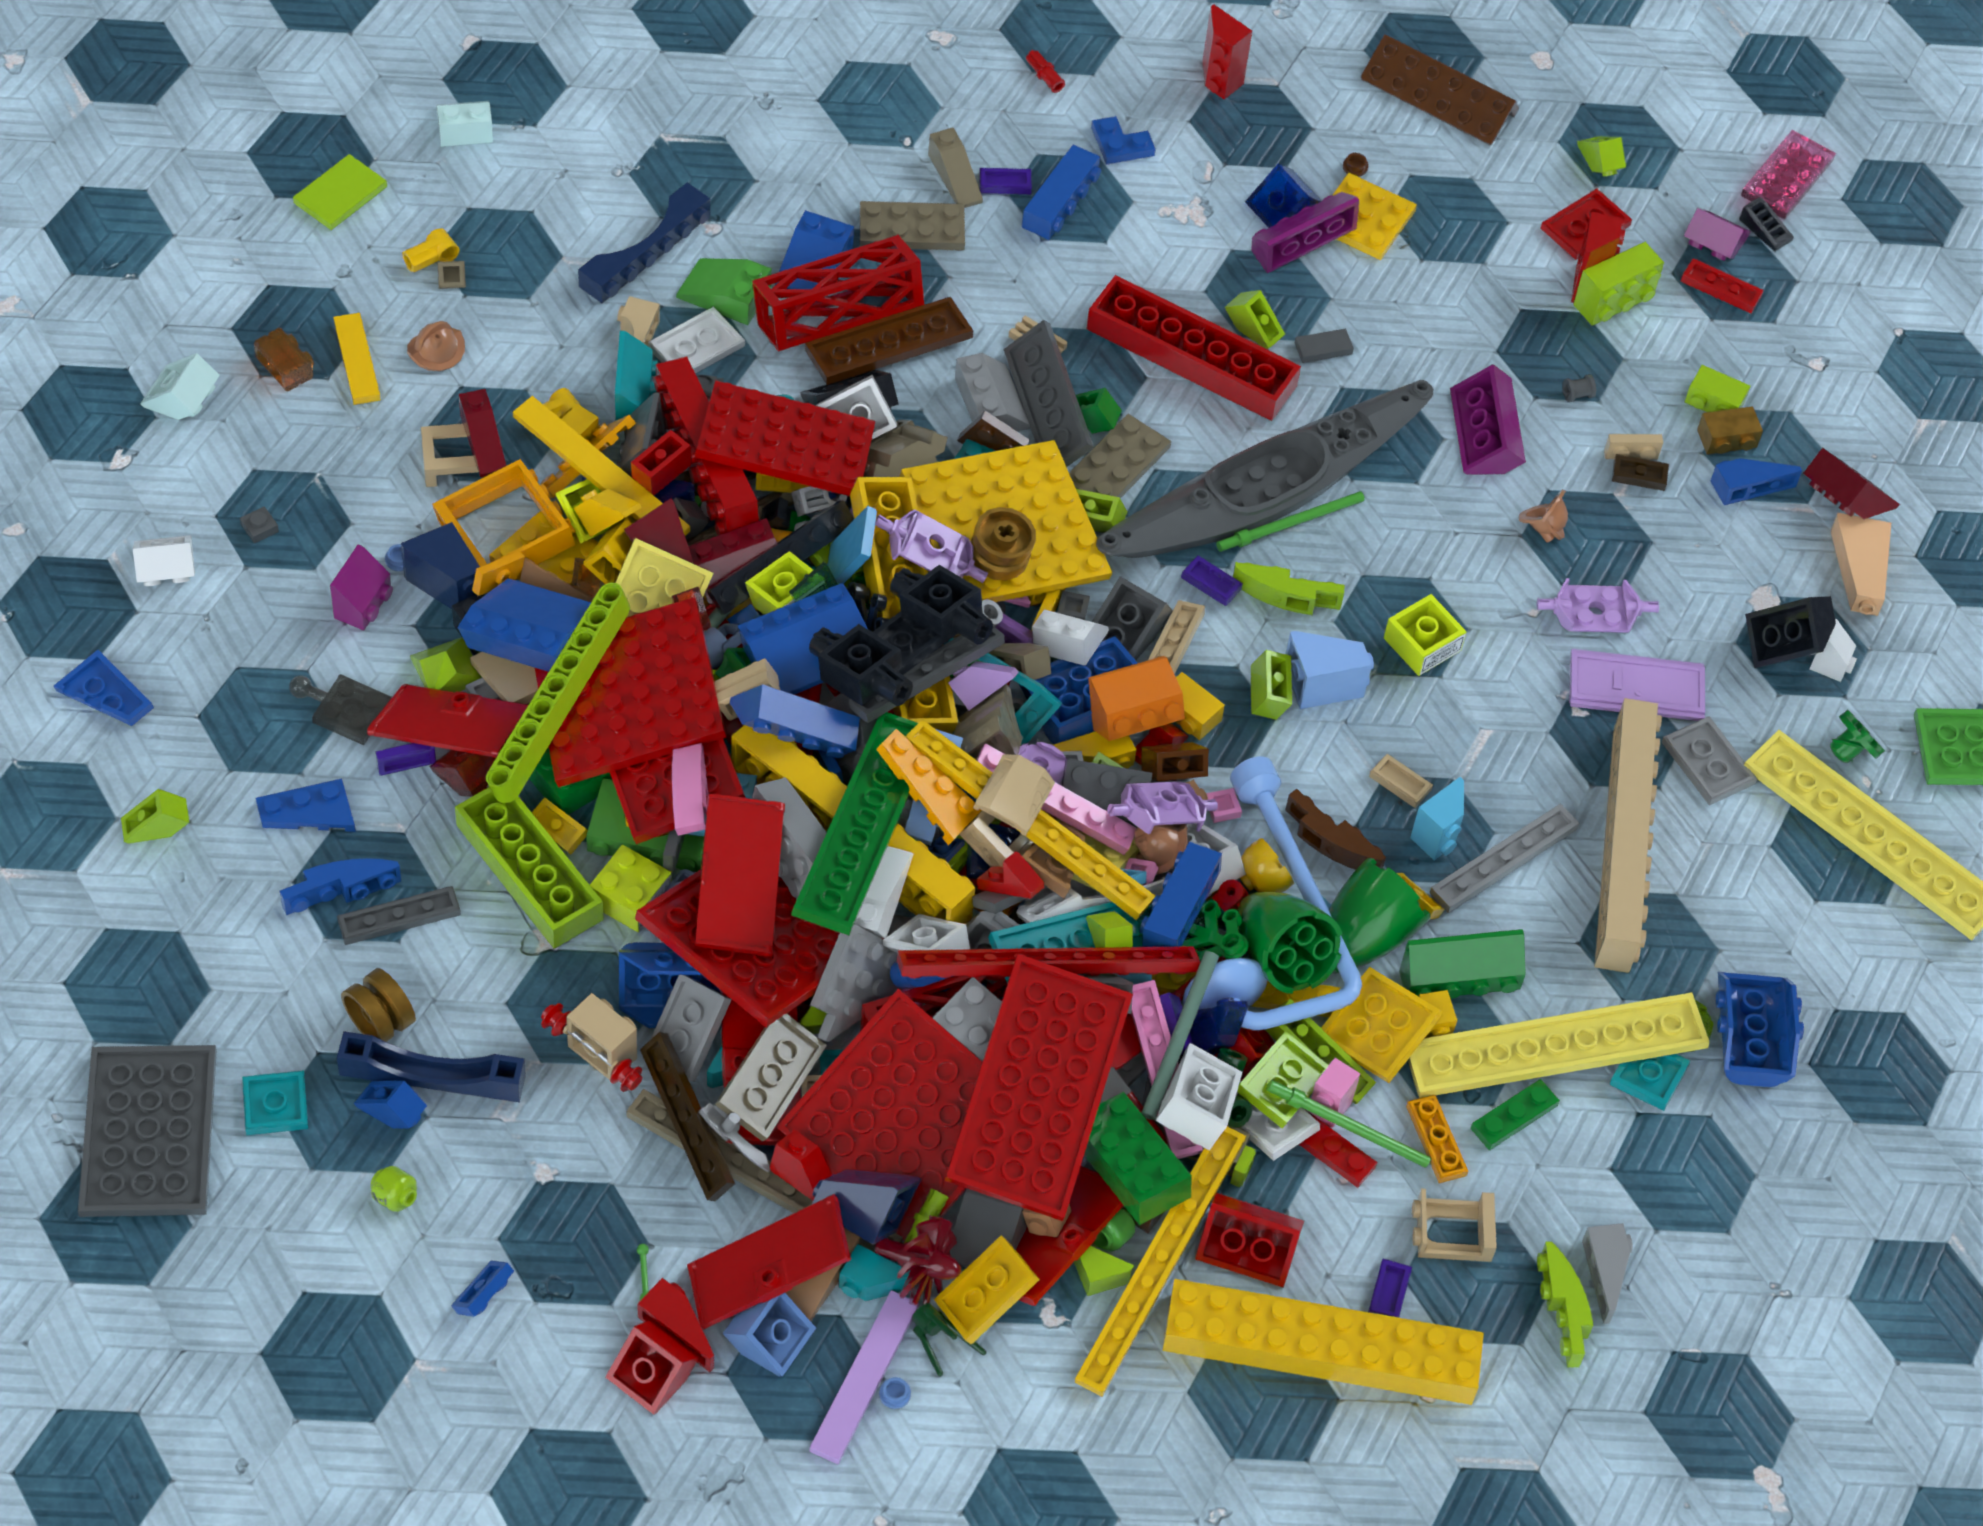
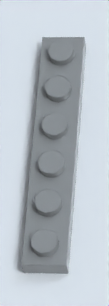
(1504, 858)

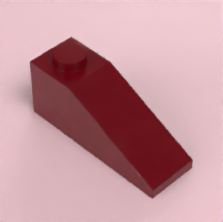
(481, 431)

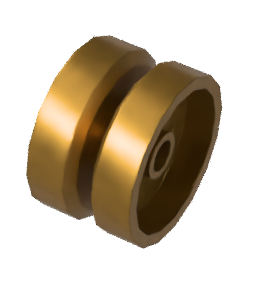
(1003, 543)
(378, 1005)

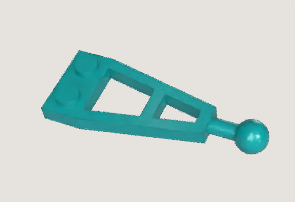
(1036, 709)

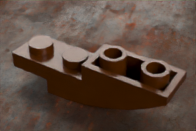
(1339, 843)

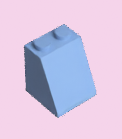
(1327, 669)

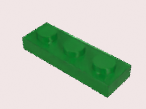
(1514, 1114)

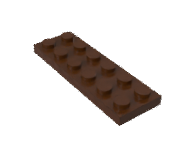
(888, 340)

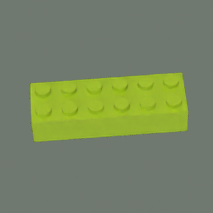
(530, 866)

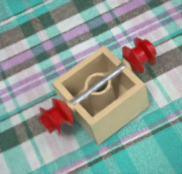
(599, 1038)

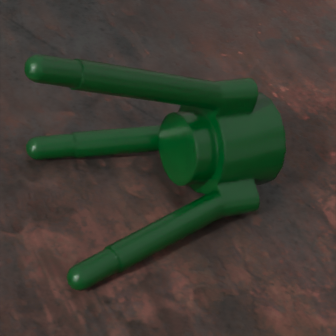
(932, 1322)

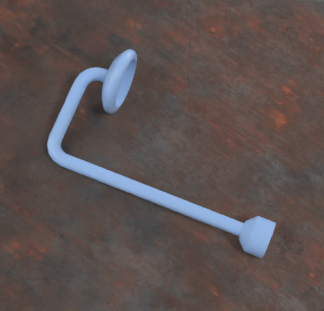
(1243, 978)

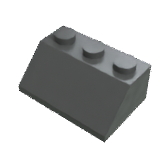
(648, 429)

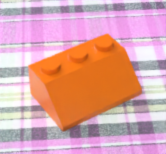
(1135, 699)

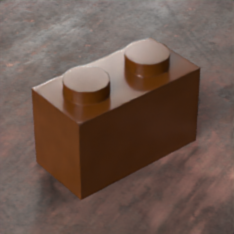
(1175, 761)

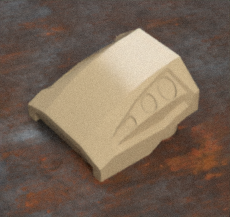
(1015, 792)

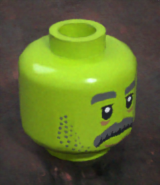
(393, 1188)

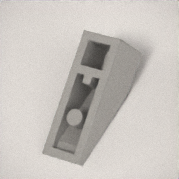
(1607, 1257)

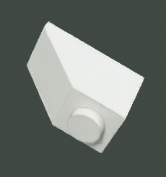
(1837, 655)

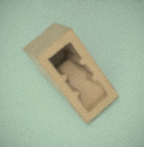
(639, 318)

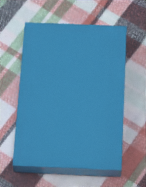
(852, 546)

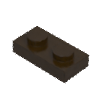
(1640, 472)

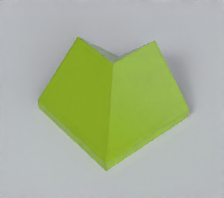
(446, 666)

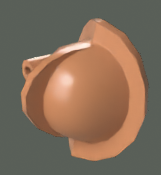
(437, 347)
(1548, 518)
(1161, 845)

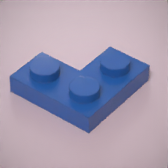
(1120, 147)

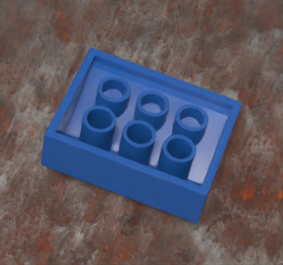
(522, 623)
(786, 634)
(1071, 686)

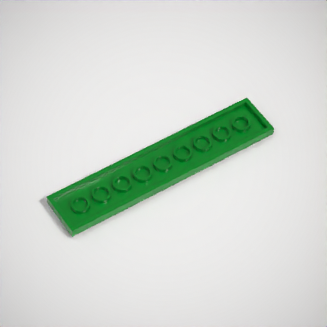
(856, 836)

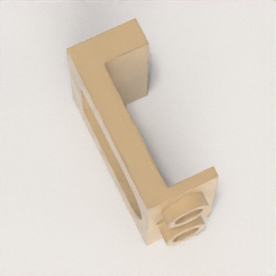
(443, 466)
(987, 842)
(1480, 1210)

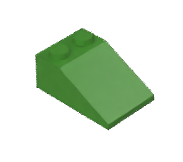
(725, 286)

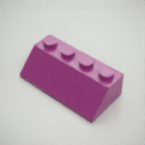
(1305, 231)
(1487, 423)

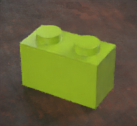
(1716, 391)
(1271, 684)

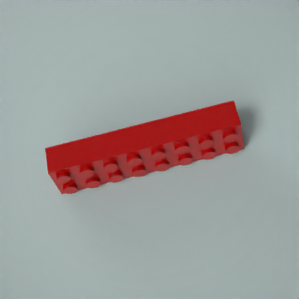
(1193, 347)
(722, 486)

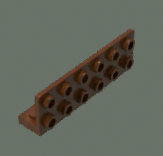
(1438, 90)

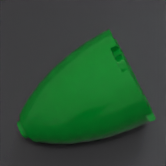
(1376, 912)
(1290, 939)

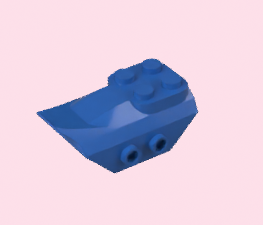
(648, 979)
(1759, 1028)

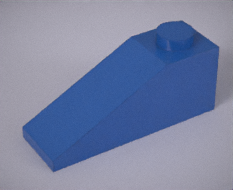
(1749, 479)

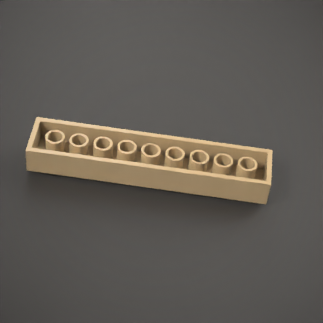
(1628, 836)

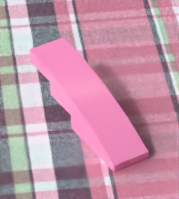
(689, 789)

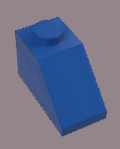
(391, 1103)

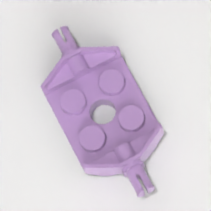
(911, 537)
(1618, 605)
(1162, 805)

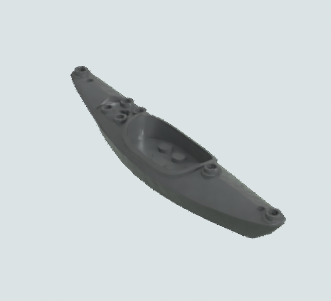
(1265, 478)

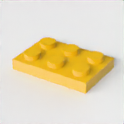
(986, 1289)

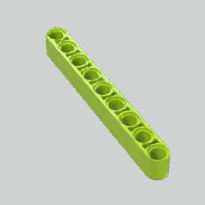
(558, 693)

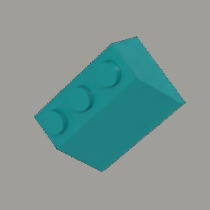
(633, 375)

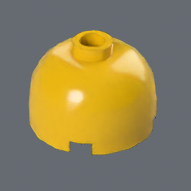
(1264, 870)

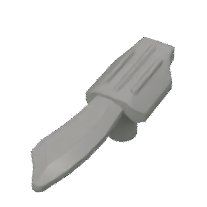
(727, 1128)

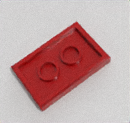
(1570, 224)

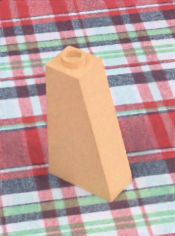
(1863, 560)

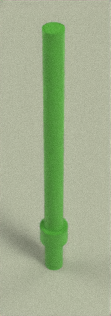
(1245, 537)
(1297, 1099)

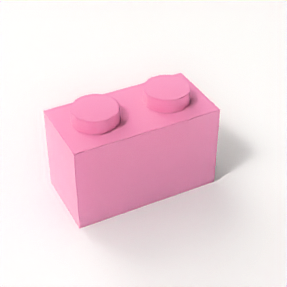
(1336, 1088)

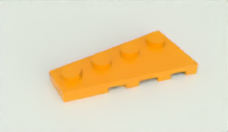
(603, 437)
(937, 792)

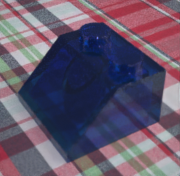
(1281, 196)

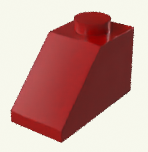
(799, 1163)

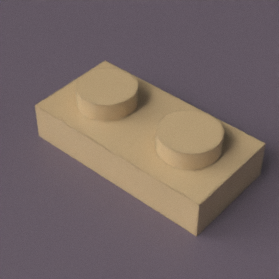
(1634, 445)

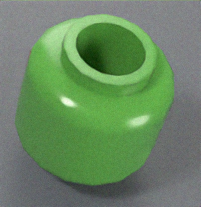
(1116, 1232)

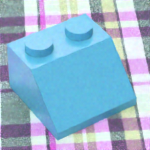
(1440, 821)

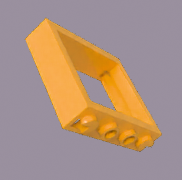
(497, 485)

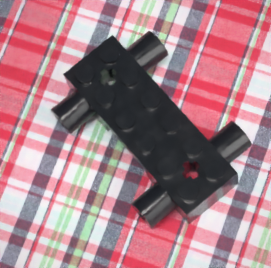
(930, 615)

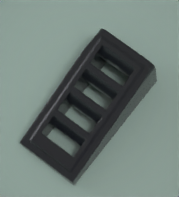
(1760, 210)

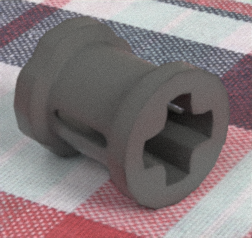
(1579, 388)

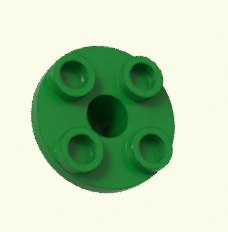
(1854, 740)

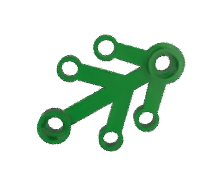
(1229, 946)

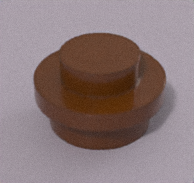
(1355, 164)

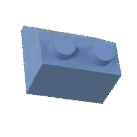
(770, 1333)

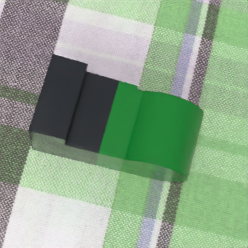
(781, 515)

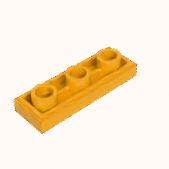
(1444, 1152)

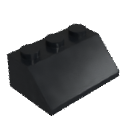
(883, 380)
(1790, 630)

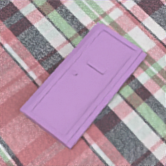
(1605, 679)

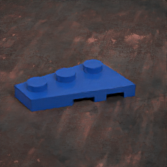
(104, 688)
(315, 805)

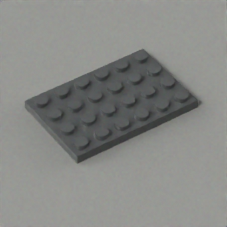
(148, 1131)

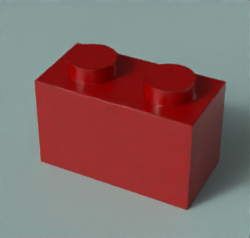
(661, 462)

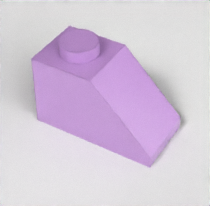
(979, 681)

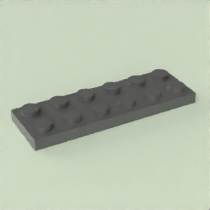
(1048, 392)

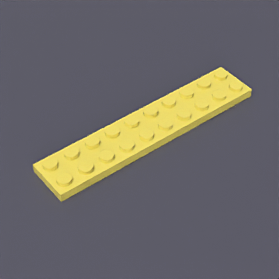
(1871, 832)
(1557, 1045)

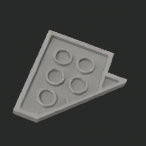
(853, 976)

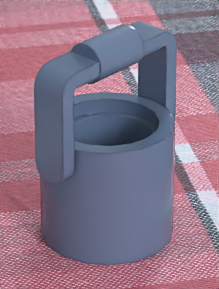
(718, 644)

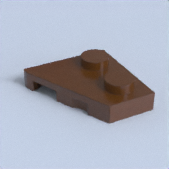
(992, 433)

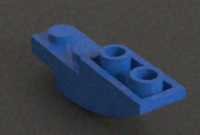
(350, 877)

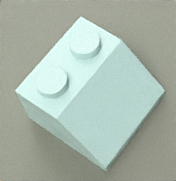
(465, 123)
(181, 388)

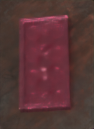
(1789, 173)

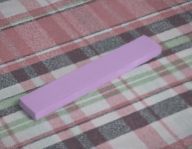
(863, 1378)

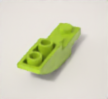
(1276, 588)
(1567, 1297)

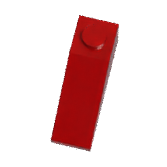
(672, 1310)

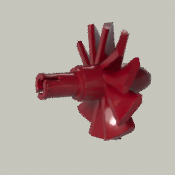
(925, 1257)

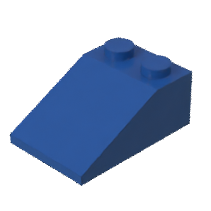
(814, 240)

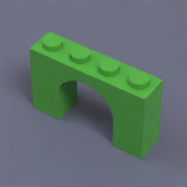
(609, 832)

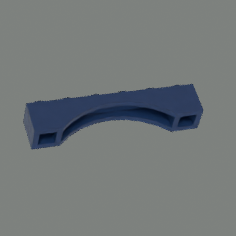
(611, 271)
(376, 1060)

